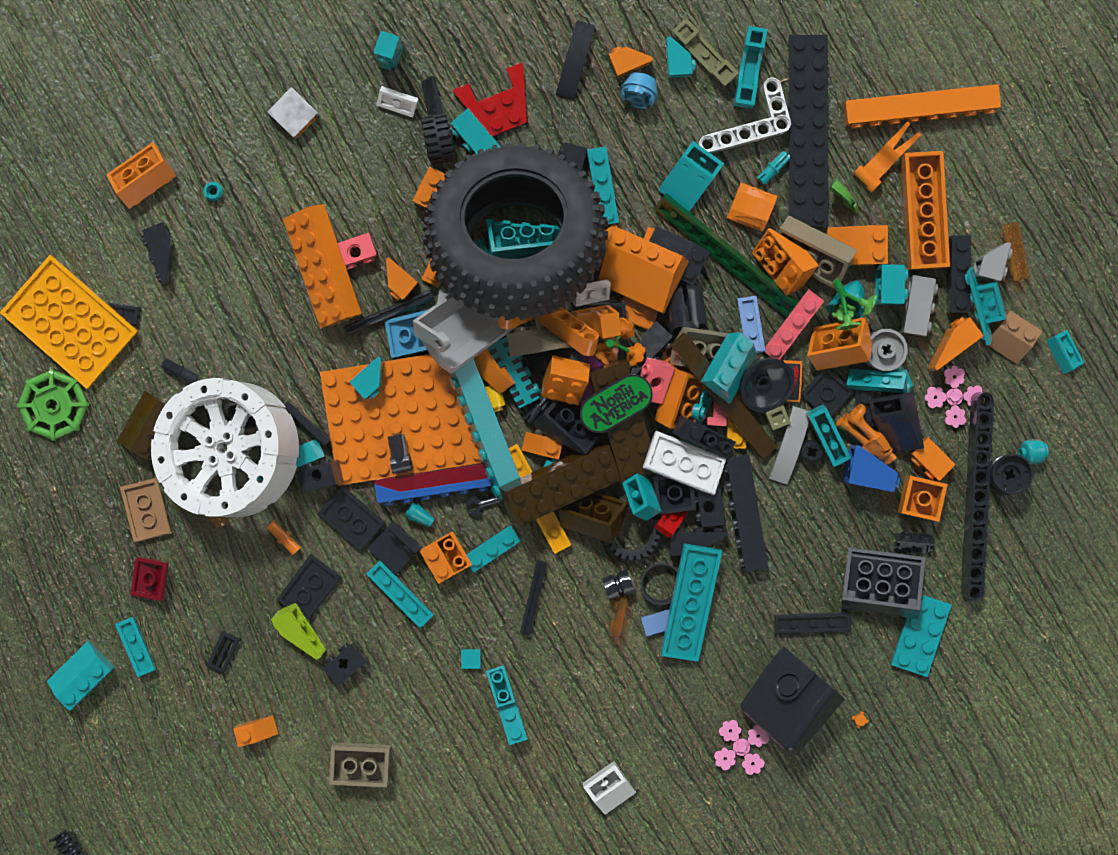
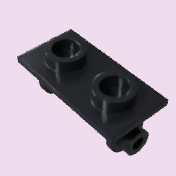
(923, 542)

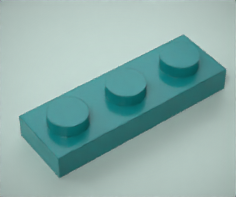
(877, 380)
(492, 548)
(135, 646)

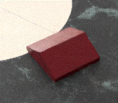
(149, 578)

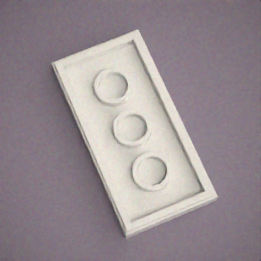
(684, 463)

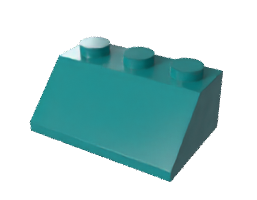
(729, 365)
(80, 675)

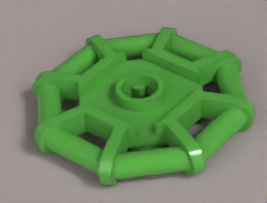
(42, 400)

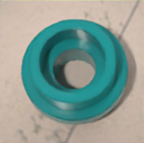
(207, 189)

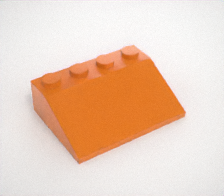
(642, 269)

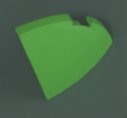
(841, 191)

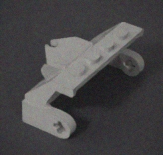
(456, 332)

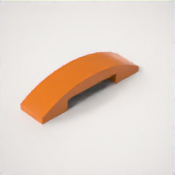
(491, 372)

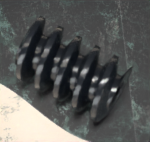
(66, 844)

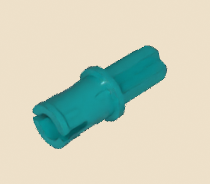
(773, 168)

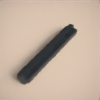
(533, 597)

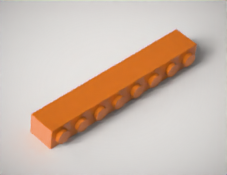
(922, 105)

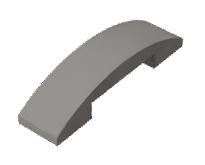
(790, 446)

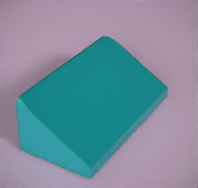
(1065, 352)

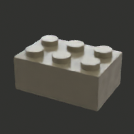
(359, 764)

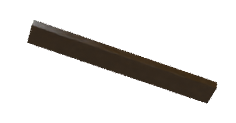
(735, 411)

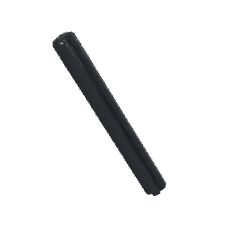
(388, 312)

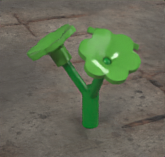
(845, 311)

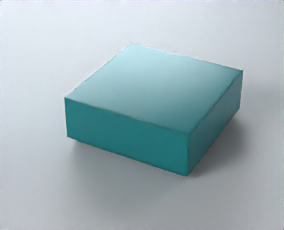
(470, 658)

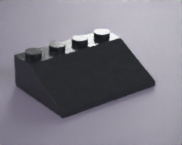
(883, 583)

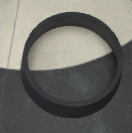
(652, 600)

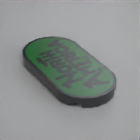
(616, 403)

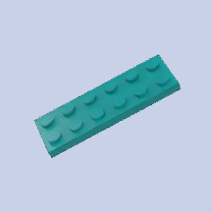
(691, 602)

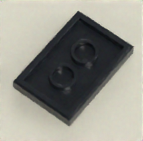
(351, 518)
(309, 586)

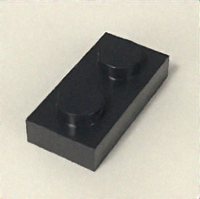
(863, 397)

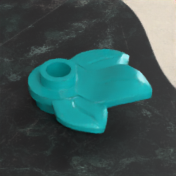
(699, 410)

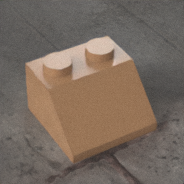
(1014, 337)

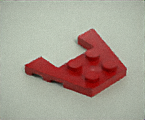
(502, 110)

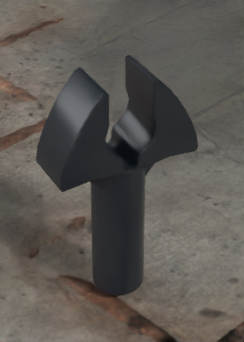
(482, 503)

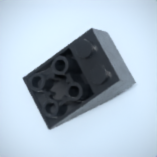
(898, 421)

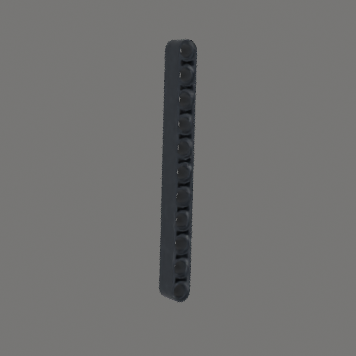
(972, 488)

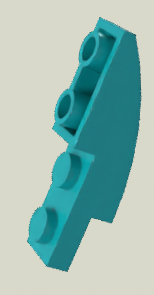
(507, 705)

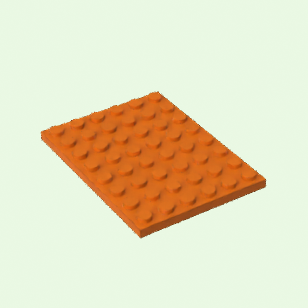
(412, 402)

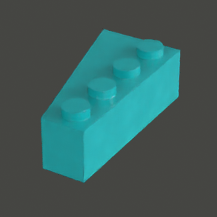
(519, 240)

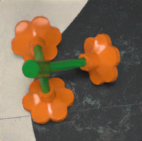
(608, 350)

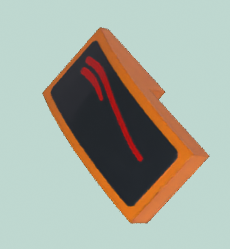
(796, 367)

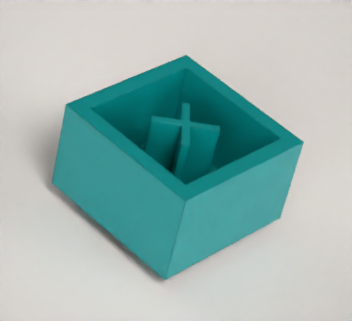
(890, 285)

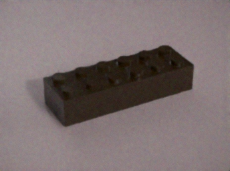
(630, 438)
(559, 484)

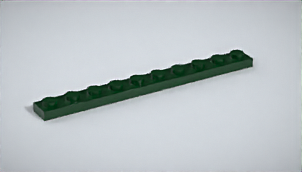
(726, 255)

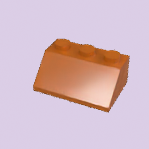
(141, 175)
(840, 347)
(680, 398)

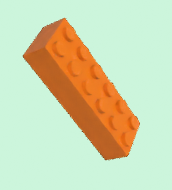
(925, 210)
(322, 265)

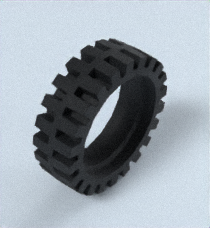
(642, 552)

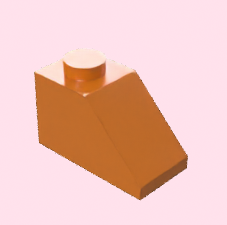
(627, 60)
(399, 280)
(541, 445)
(255, 730)

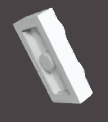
(397, 101)
(593, 293)

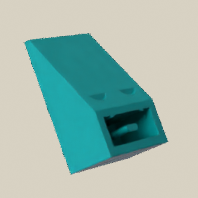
(691, 175)

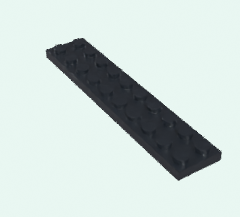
(808, 129)

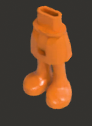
(874, 442)

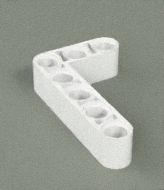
(752, 128)

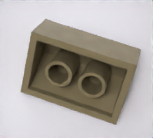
(706, 341)

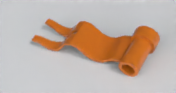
(883, 160)

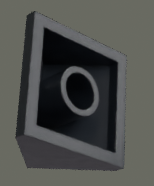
(673, 495)

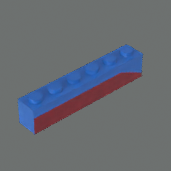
(431, 483)

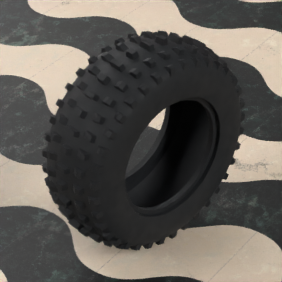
(515, 178)

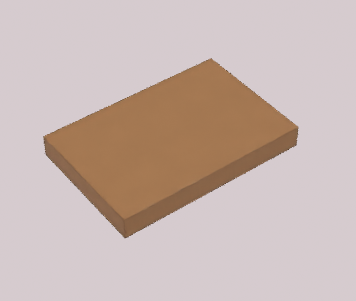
(146, 510)

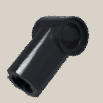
(400, 459)

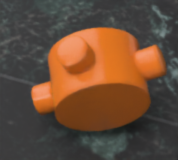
(860, 719)

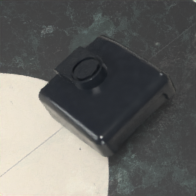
(790, 701)

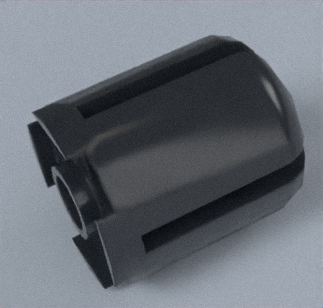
(695, 309)

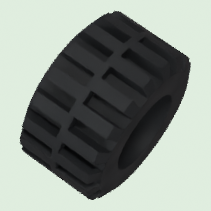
(438, 138)

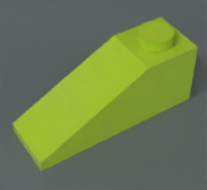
(296, 629)

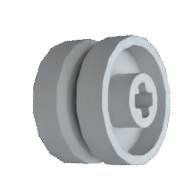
(895, 350)

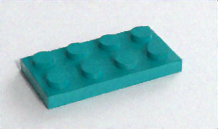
(921, 637)

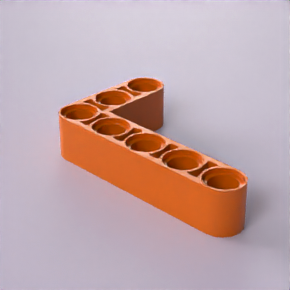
(564, 326)

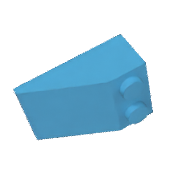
(402, 336)

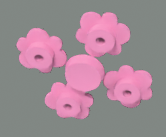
(953, 396)
(741, 747)

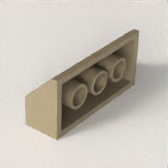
(830, 254)

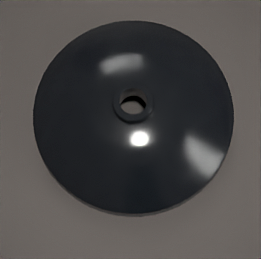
(772, 391)

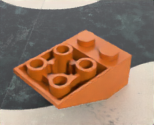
(784, 261)

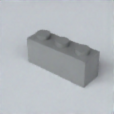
(919, 306)

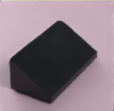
(431, 96)

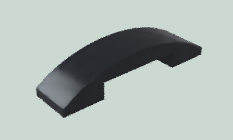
(575, 59)

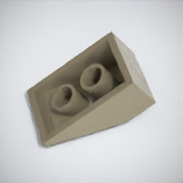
(532, 340)

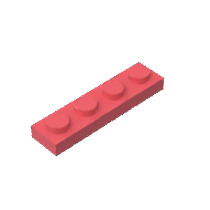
(793, 325)

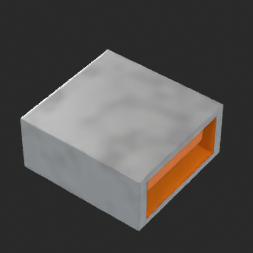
(293, 113)

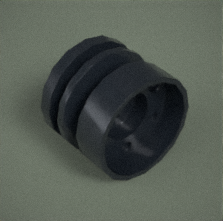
(1019, 469)

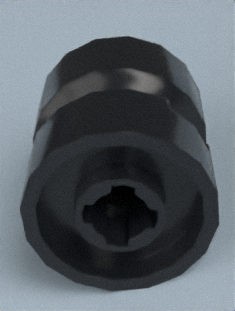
(617, 585)

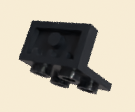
(394, 547)

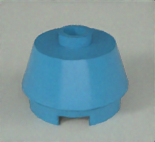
(639, 90)

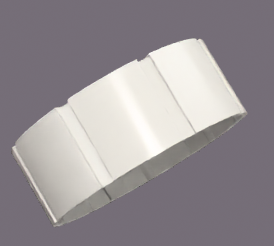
(277, 456)

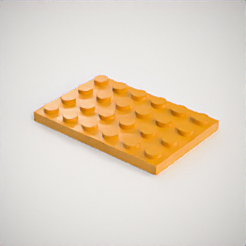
(69, 321)

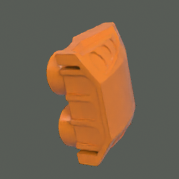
(751, 207)

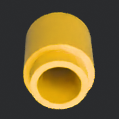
(495, 398)

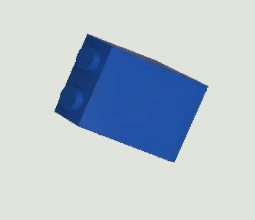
(869, 471)

